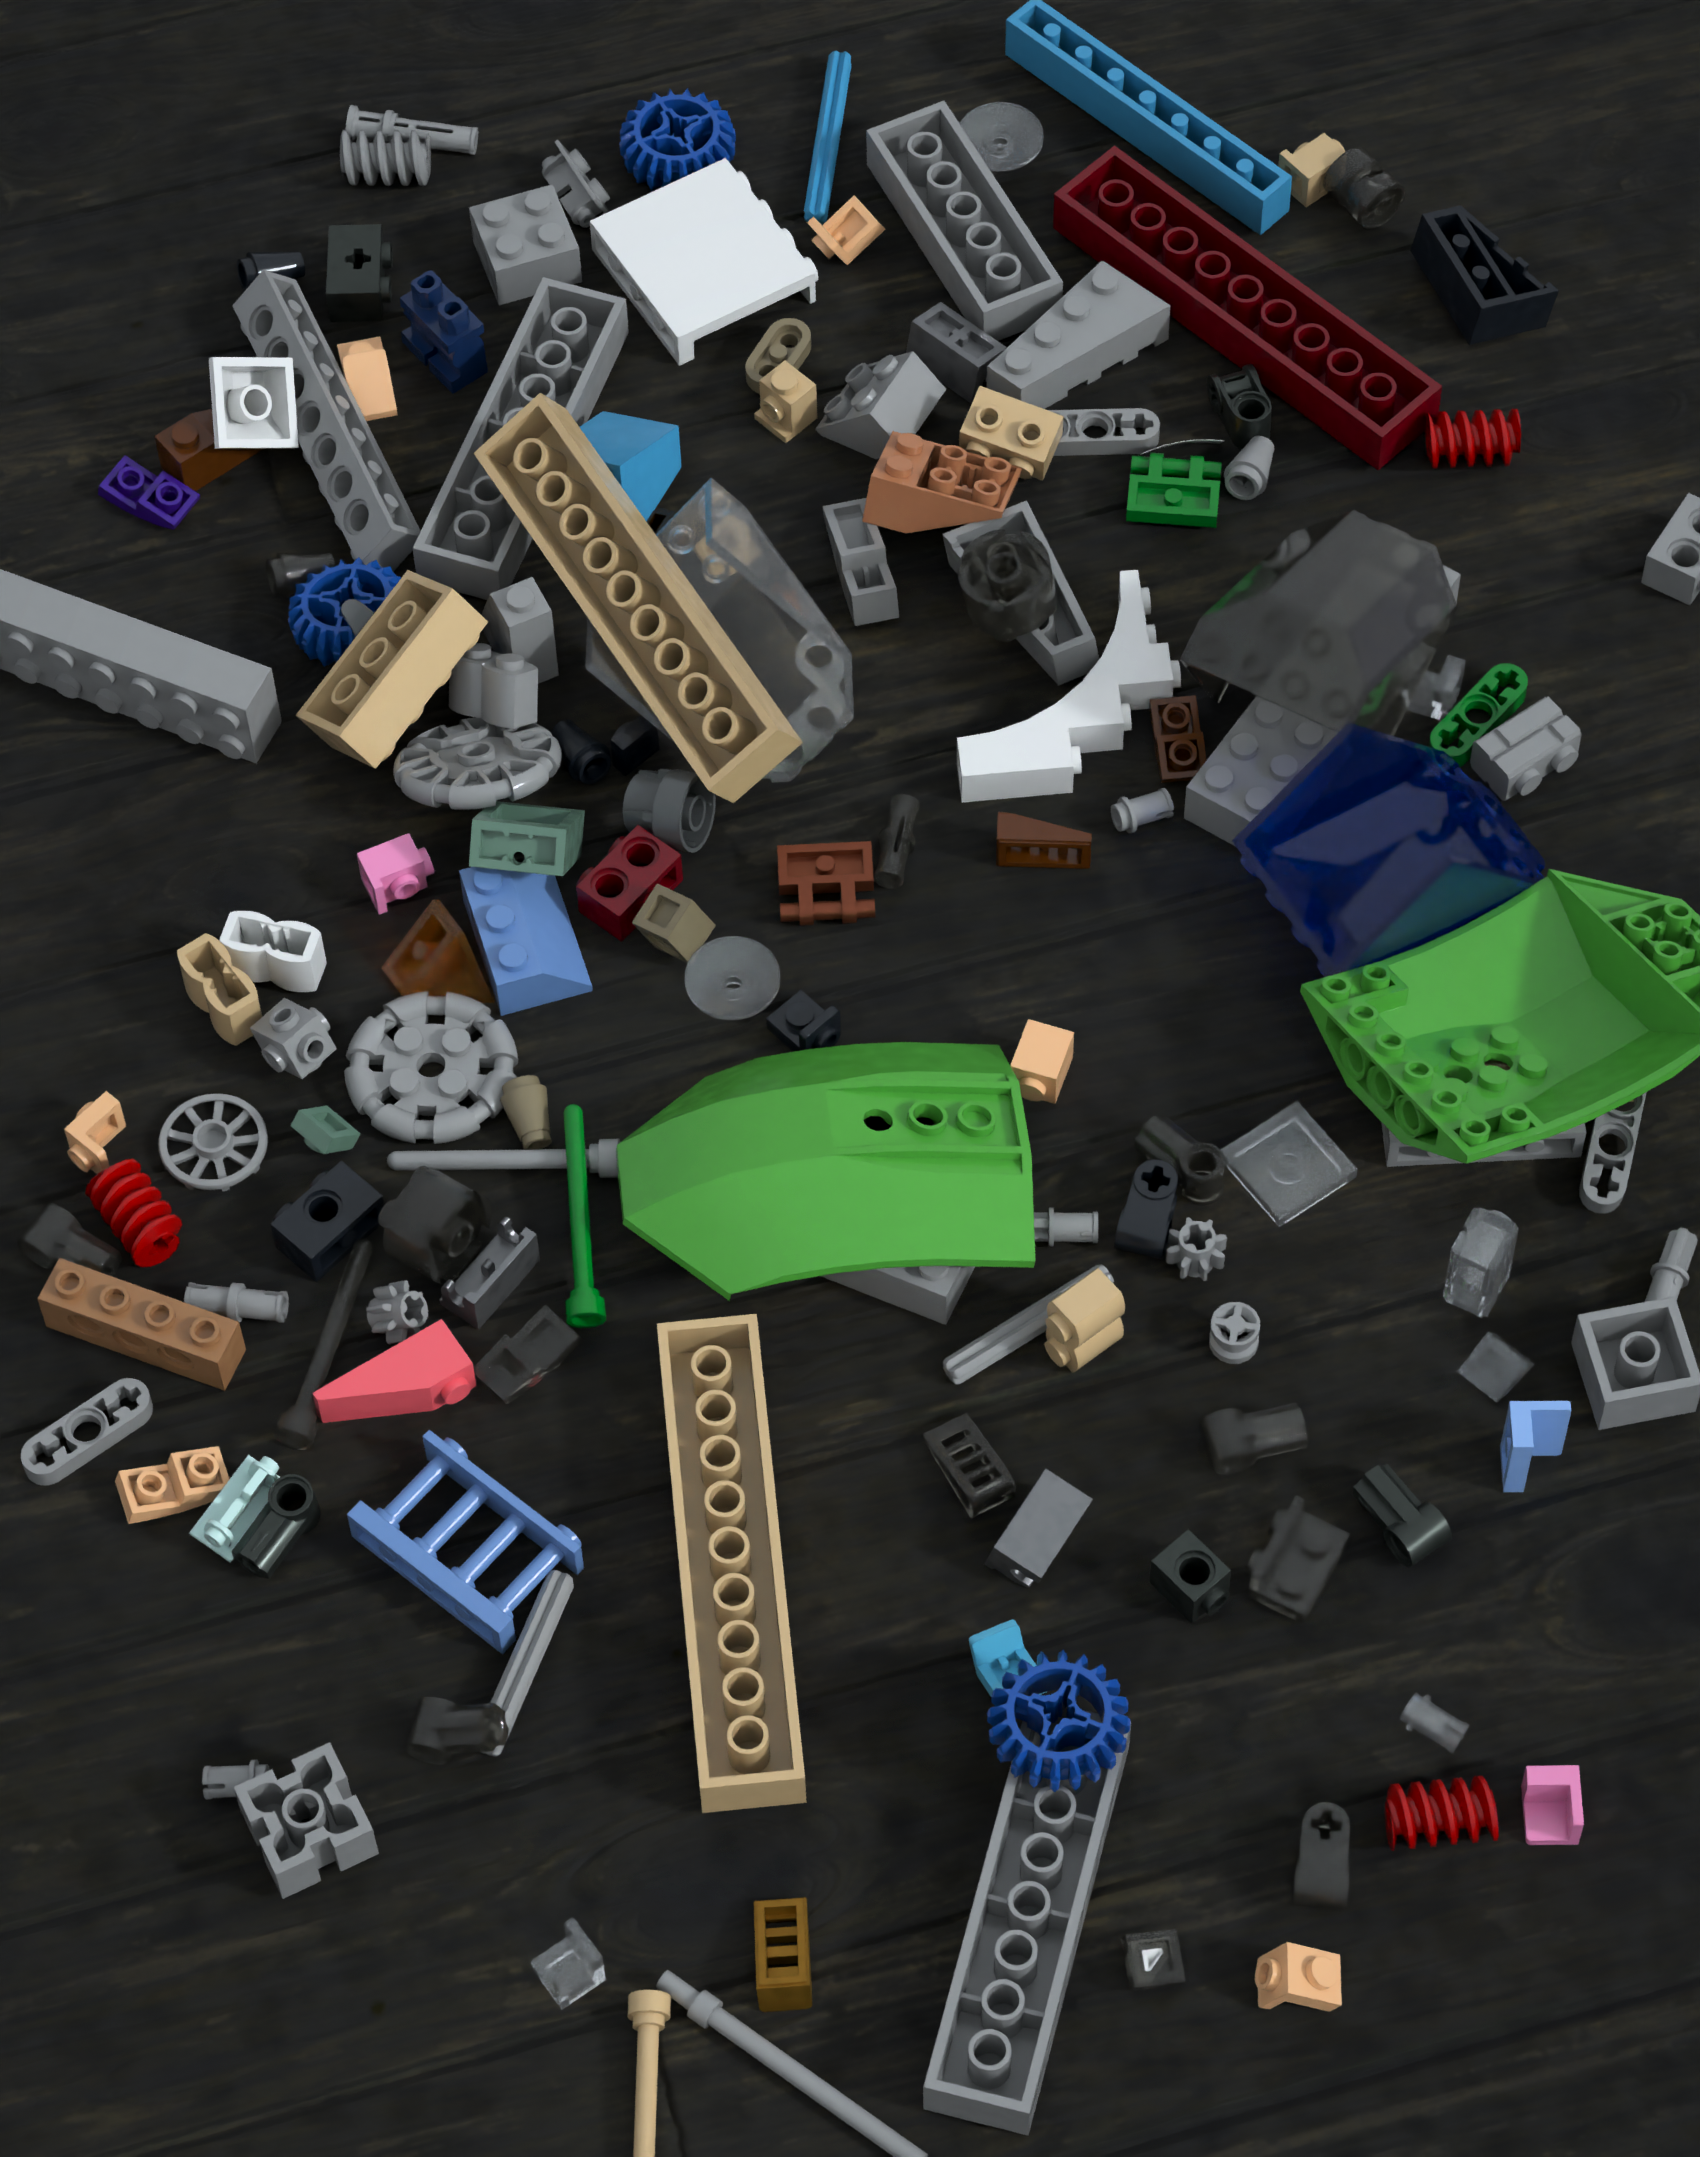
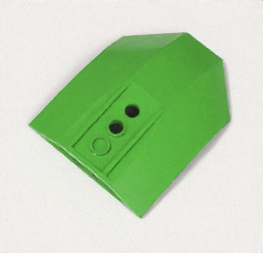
(1565, 984)
(782, 1181)

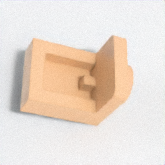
(846, 231)
(91, 1130)
(1299, 1977)

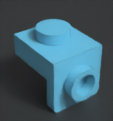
(998, 1652)

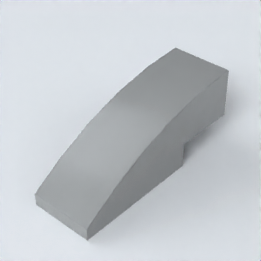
(861, 563)

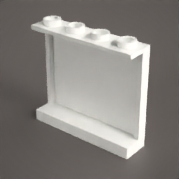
(700, 256)

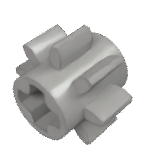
(1196, 1249)
(397, 1311)

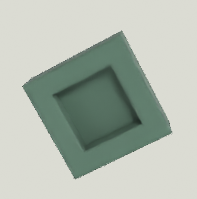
(325, 1130)

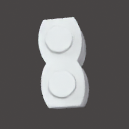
(278, 952)

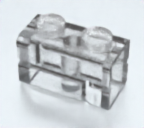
(1480, 1261)

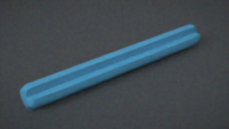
(827, 136)

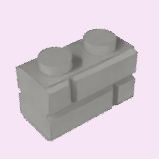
(1526, 749)

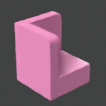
(1552, 1805)

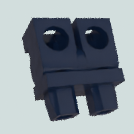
(443, 333)

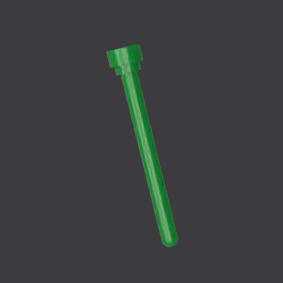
(585, 1305)

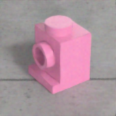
(394, 870)

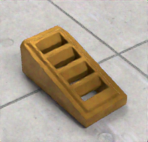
(782, 1986)

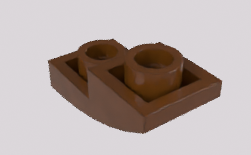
(1177, 737)

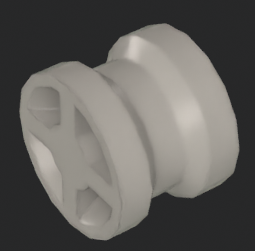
(1236, 1320)

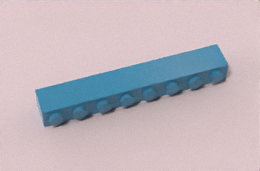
(1148, 115)

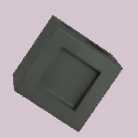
(1191, 1557)

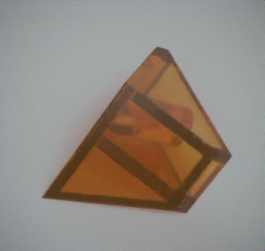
(436, 959)

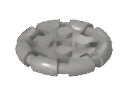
(476, 764)
(424, 1043)

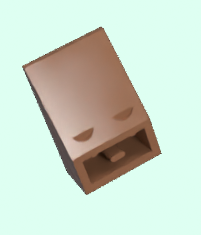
(936, 486)

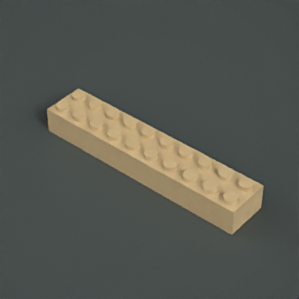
(638, 599)
(730, 1565)

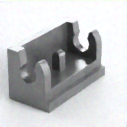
(953, 349)
(492, 1275)
(1038, 1530)

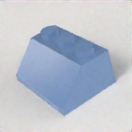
(523, 937)

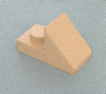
(368, 377)

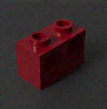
(621, 877)

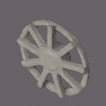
(213, 1142)

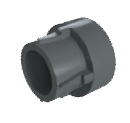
(670, 807)

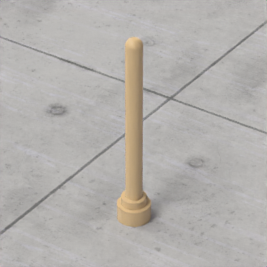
(649, 2013)

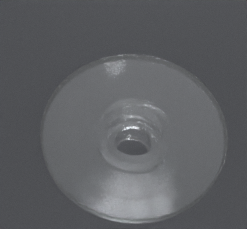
(1004, 134)
(729, 962)

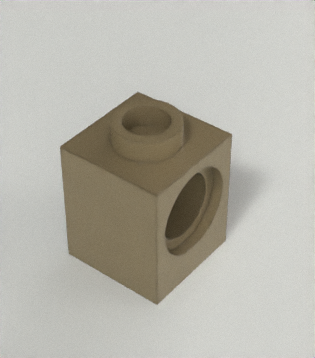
(673, 923)

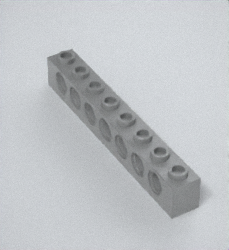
(330, 423)

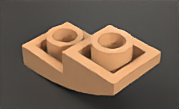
(171, 1488)

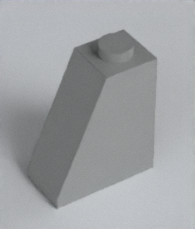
(522, 625)

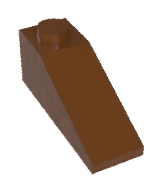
(190, 454)

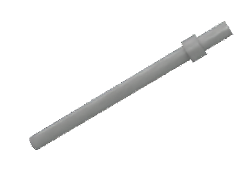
(708, 2011)

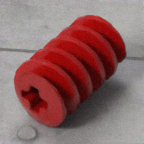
(1473, 437)
(135, 1212)
(1440, 1811)

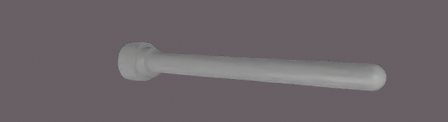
(599, 1159)

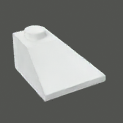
(253, 403)

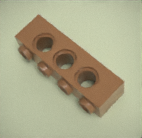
(142, 1324)

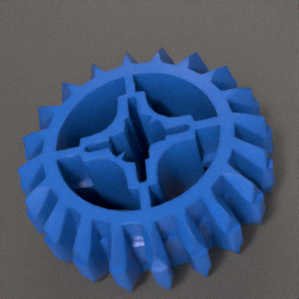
(675, 137)
(317, 604)
(1022, 1701)

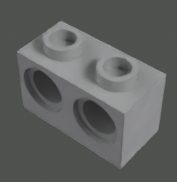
(1675, 557)

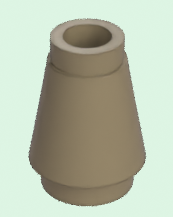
(527, 1110)

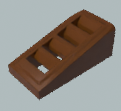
(1040, 844)

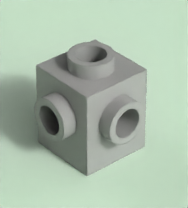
(293, 1038)

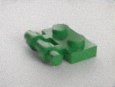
(1173, 499)

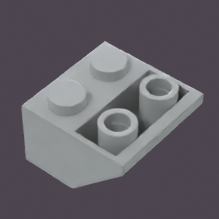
(881, 399)

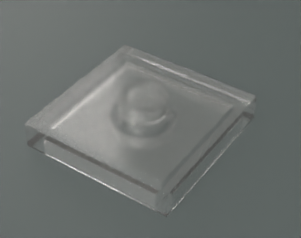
(1288, 1163)

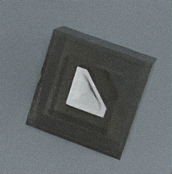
(1153, 1959)

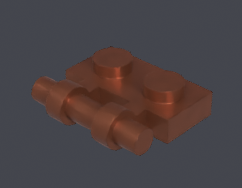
(826, 869)

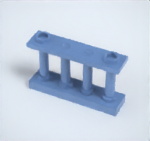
(455, 1586)

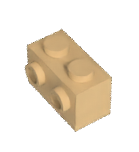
(1011, 431)

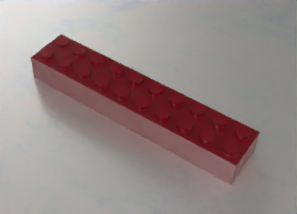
(1248, 307)

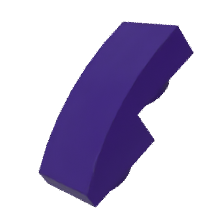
(147, 496)

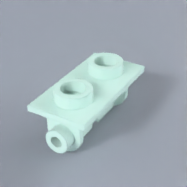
(236, 1506)

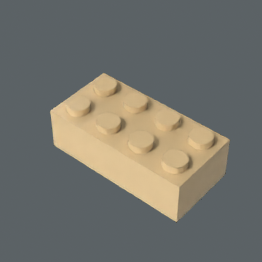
(392, 669)

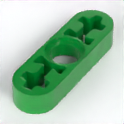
(1480, 697)

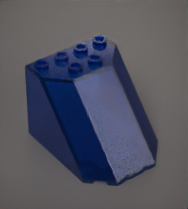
(1384, 849)

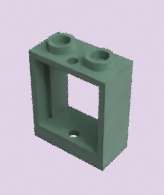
(544, 834)

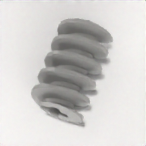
(385, 158)

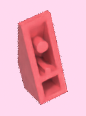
(405, 1379)

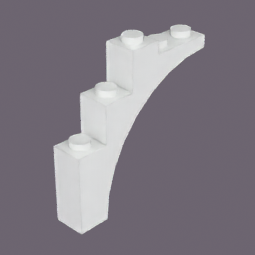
(1046, 749)

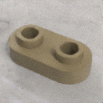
(772, 349)

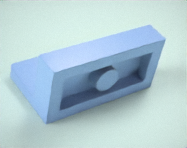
(1530, 1431)

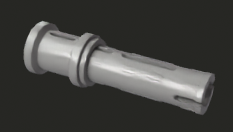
(442, 135)

